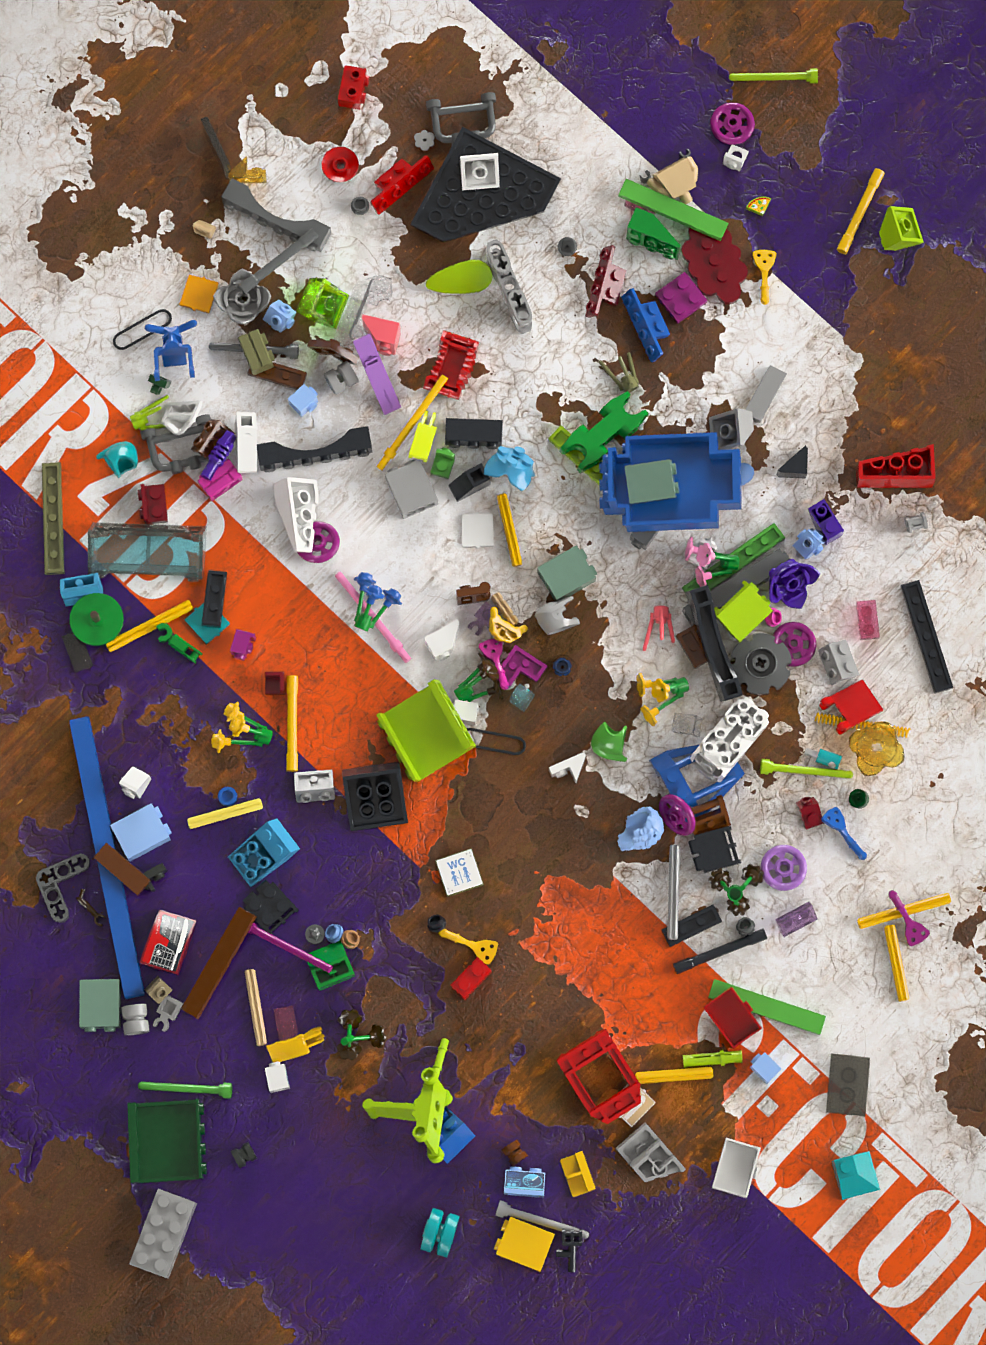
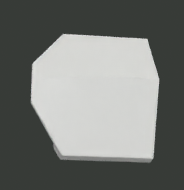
(180, 416)

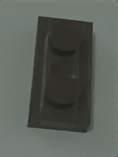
(77, 652)

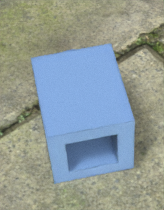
(764, 1067)

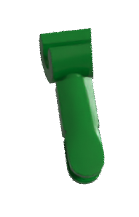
(177, 642)

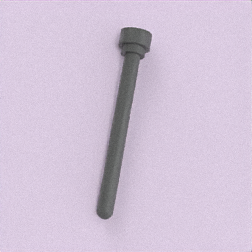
(290, 351)

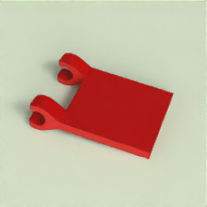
(855, 705)

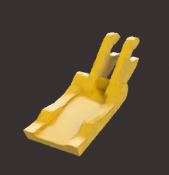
(295, 1046)

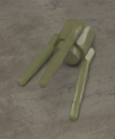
(629, 382)

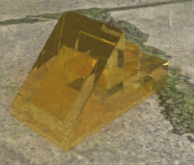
(243, 175)

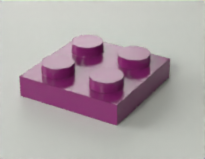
(681, 297)

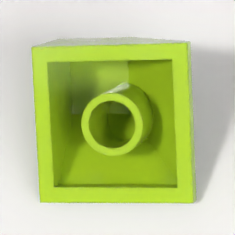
(900, 229)

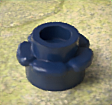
(562, 662)

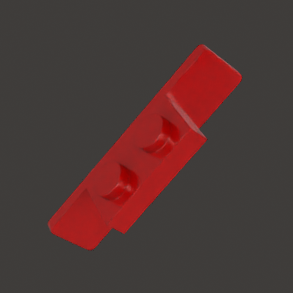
(398, 181)

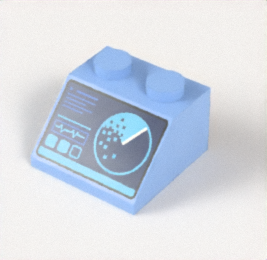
(524, 1182)

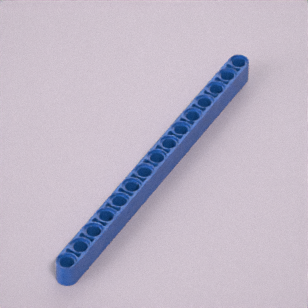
(101, 834)

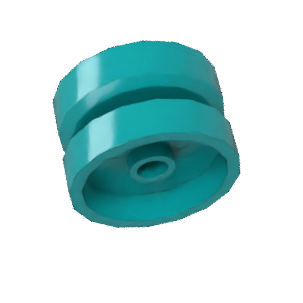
(438, 1232)

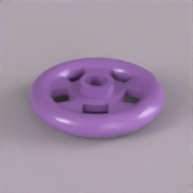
(767, 865)

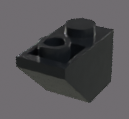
(469, 482)

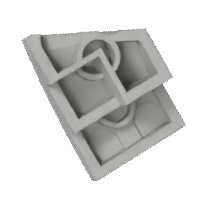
(648, 1155)

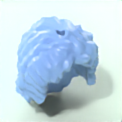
(641, 830)

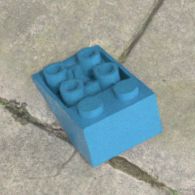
(263, 852)

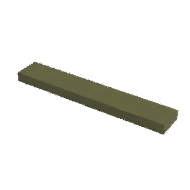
(53, 518)

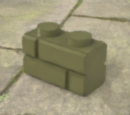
(256, 352)

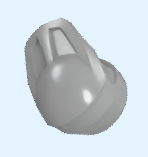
(551, 618)

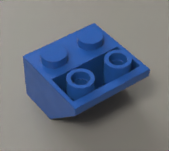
(454, 1135)

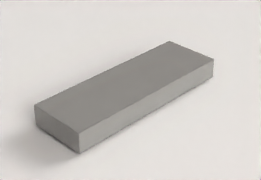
(765, 392)

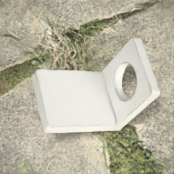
(732, 161)

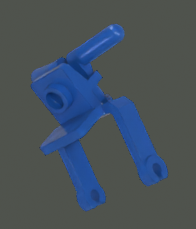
(173, 350)

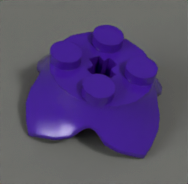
(790, 581)

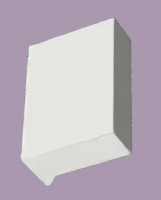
(736, 1168)

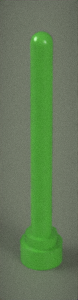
(223, 1090)

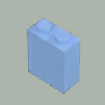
(141, 832)

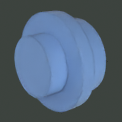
(334, 933)

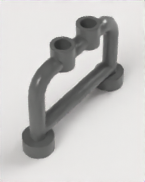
(487, 100)
(177, 465)

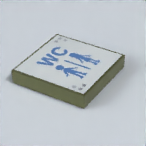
(459, 872)

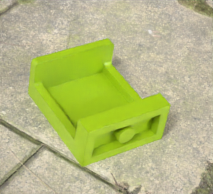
(743, 611)

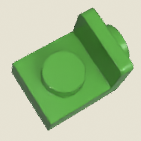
(443, 463)

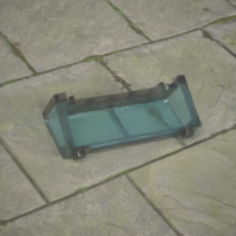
(147, 549)

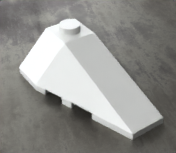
(296, 505)

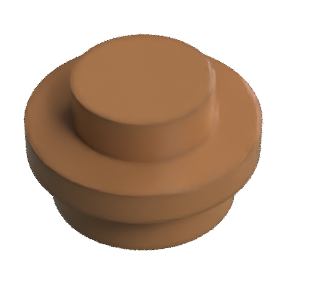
(350, 939)

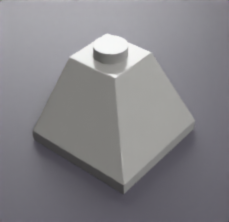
(732, 428)

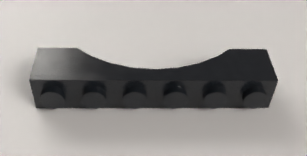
(353, 443)
(717, 658)

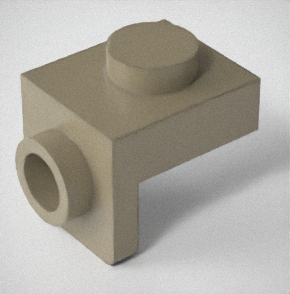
(158, 989)

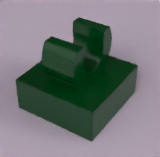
(158, 385)

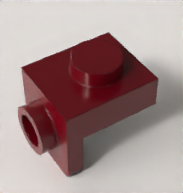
(809, 812)

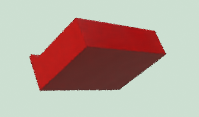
(732, 1017)

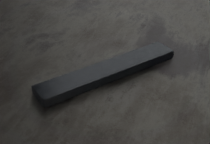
(926, 636)

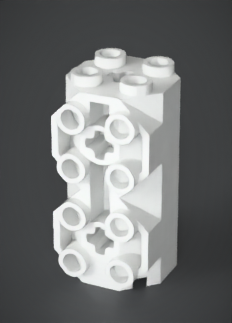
(730, 739)

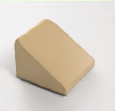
(204, 229)

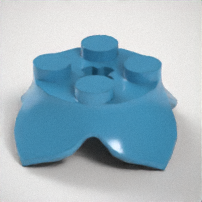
(514, 464)

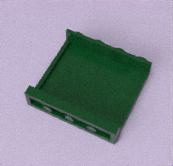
(166, 1141)

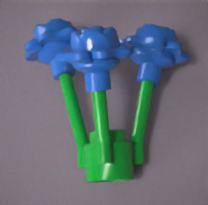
(374, 593)

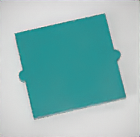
(207, 634)

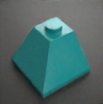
(855, 1175)

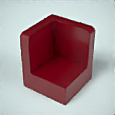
(274, 683)

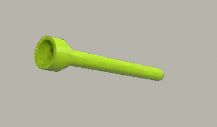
(810, 76)
(768, 767)

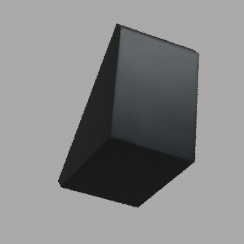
(796, 466)

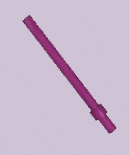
(290, 948)

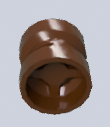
(516, 1157)

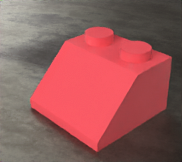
(384, 333)

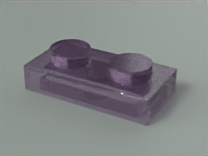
(796, 919)

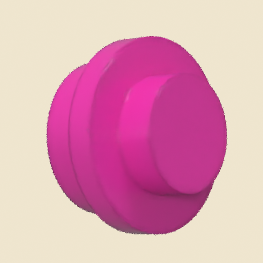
(773, 618)

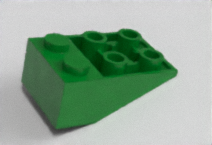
(649, 232)

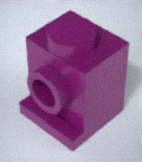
(242, 644)

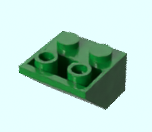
(336, 956)

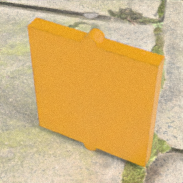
(199, 293)

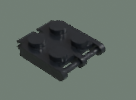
(713, 850)
(269, 906)

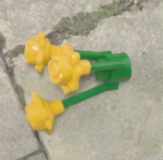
(237, 725)

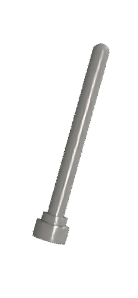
(505, 1210)

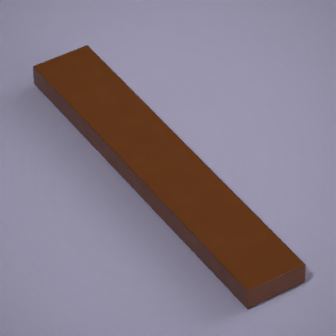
(218, 962)

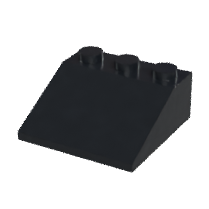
(374, 796)

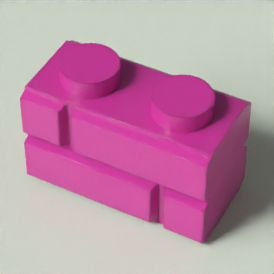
(221, 482)

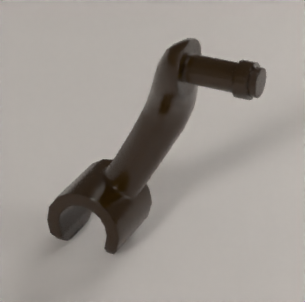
(89, 908)

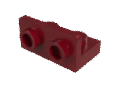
(153, 504)

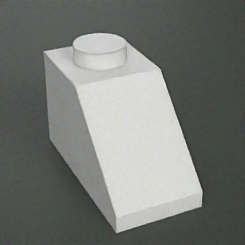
(442, 641)

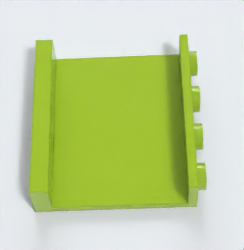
(426, 731)

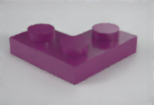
(522, 662)

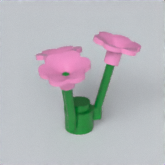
(704, 556)

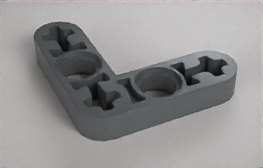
(52, 884)

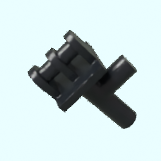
(571, 1243)

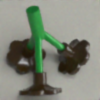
(350, 1045)

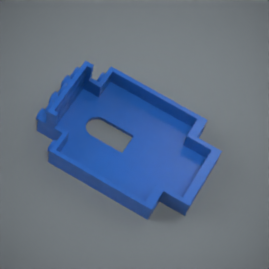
(705, 476)

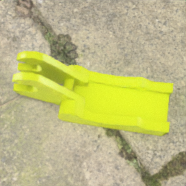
(423, 438)

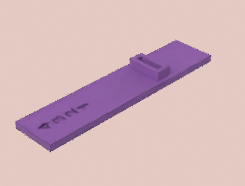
(377, 374)

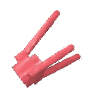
(661, 616)

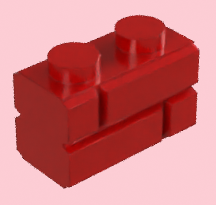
(471, 978)

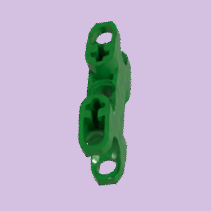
(593, 441)

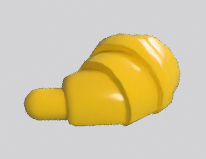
(503, 630)

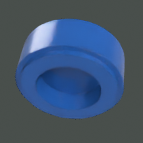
(227, 796)

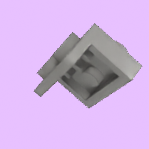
(838, 662)

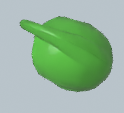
(609, 743)

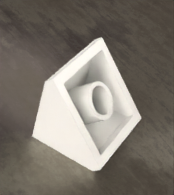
(479, 171)

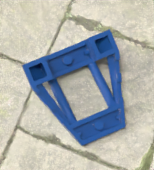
(676, 784)

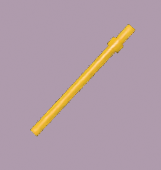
(390, 452)

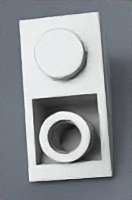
(134, 783)

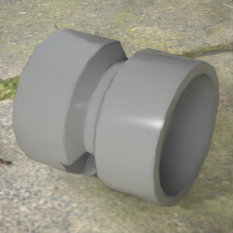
(347, 375)
(135, 1021)

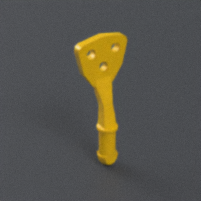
(764, 268)
(475, 946)

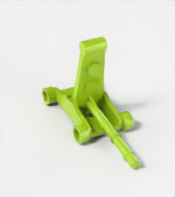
(426, 1110)

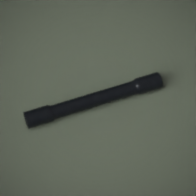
(690, 963)

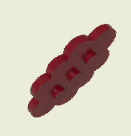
(715, 265)

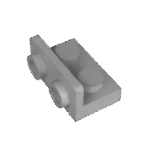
(314, 786)

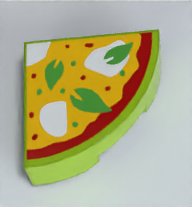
(759, 205)

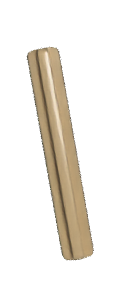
(255, 1007)

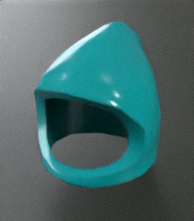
(120, 457)

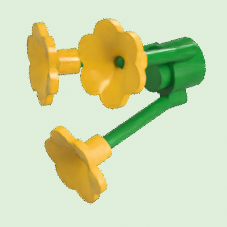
(659, 691)

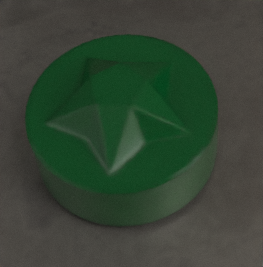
(858, 798)

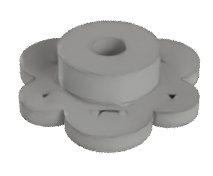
(424, 135)

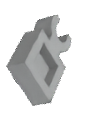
(168, 1009)

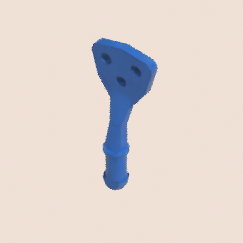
(841, 827)

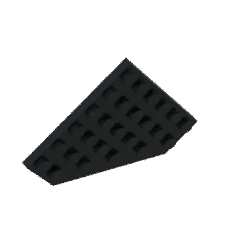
(456, 213)

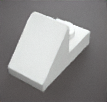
(573, 764)

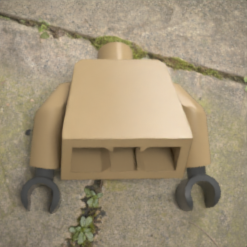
(675, 179)

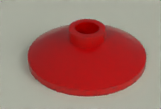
(340, 156)

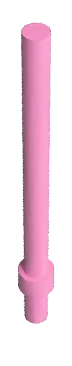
(395, 644)

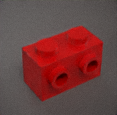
(352, 87)

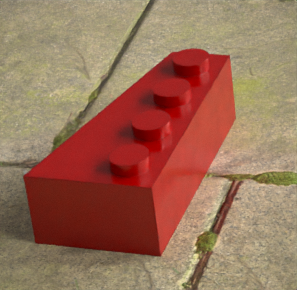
(898, 470)

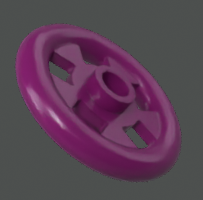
(728, 138)
(326, 554)
(807, 635)
(677, 814)

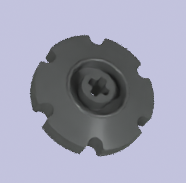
(774, 655)

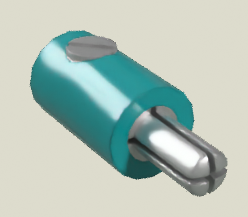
(825, 757)

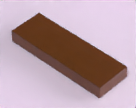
(282, 376)
(122, 869)

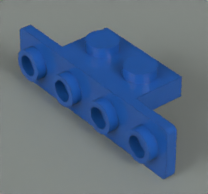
(647, 323)

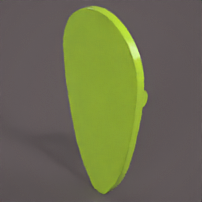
(461, 278)

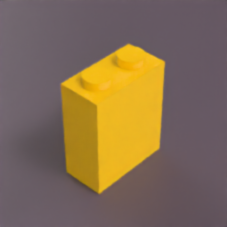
(524, 1243)

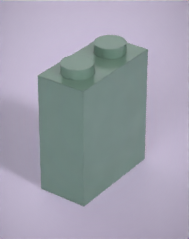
(651, 481)
(567, 573)
(100, 1005)

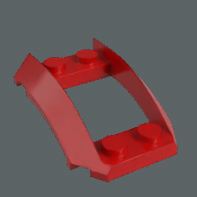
(586, 1053)

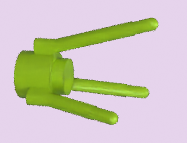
(139, 419)

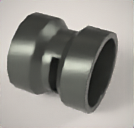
(244, 1154)

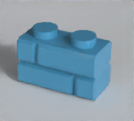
(77, 587)

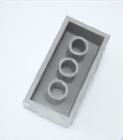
(163, 1233)

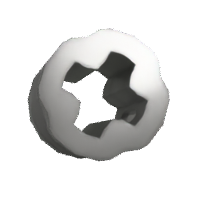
(916, 522)

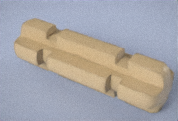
(504, 609)

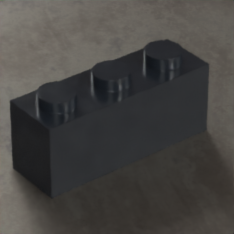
(473, 433)

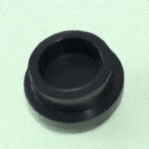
(436, 923)

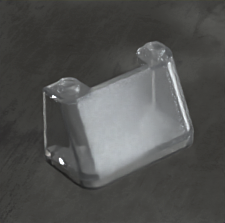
(364, 292)

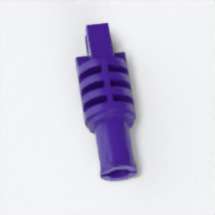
(219, 454)

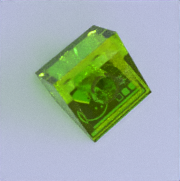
(323, 302)

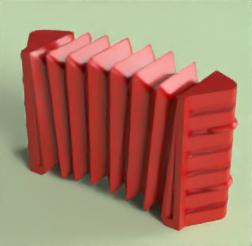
(454, 362)

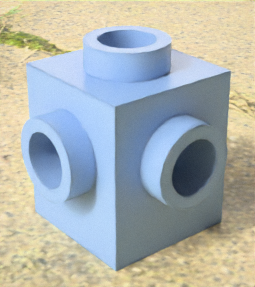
(280, 316)
(804, 546)

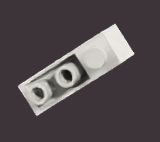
(246, 442)

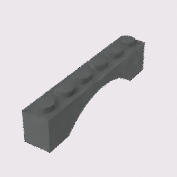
(240, 198)

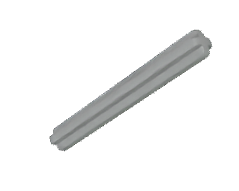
(673, 892)

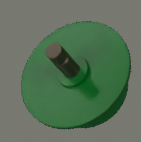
(96, 619)

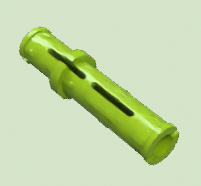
(712, 1058)

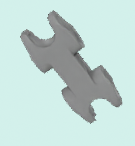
(514, 298)

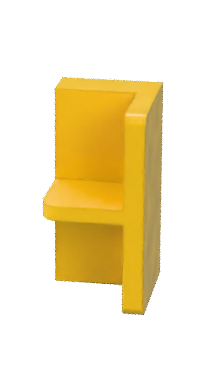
(577, 1174)

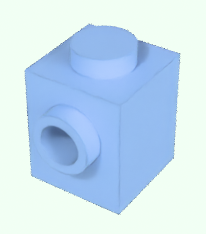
(303, 400)

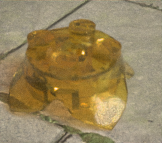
(871, 761)

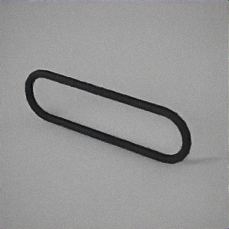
(135, 324)
(499, 734)

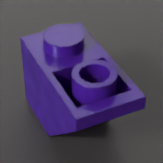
(825, 521)

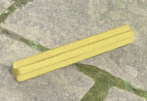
(224, 813)

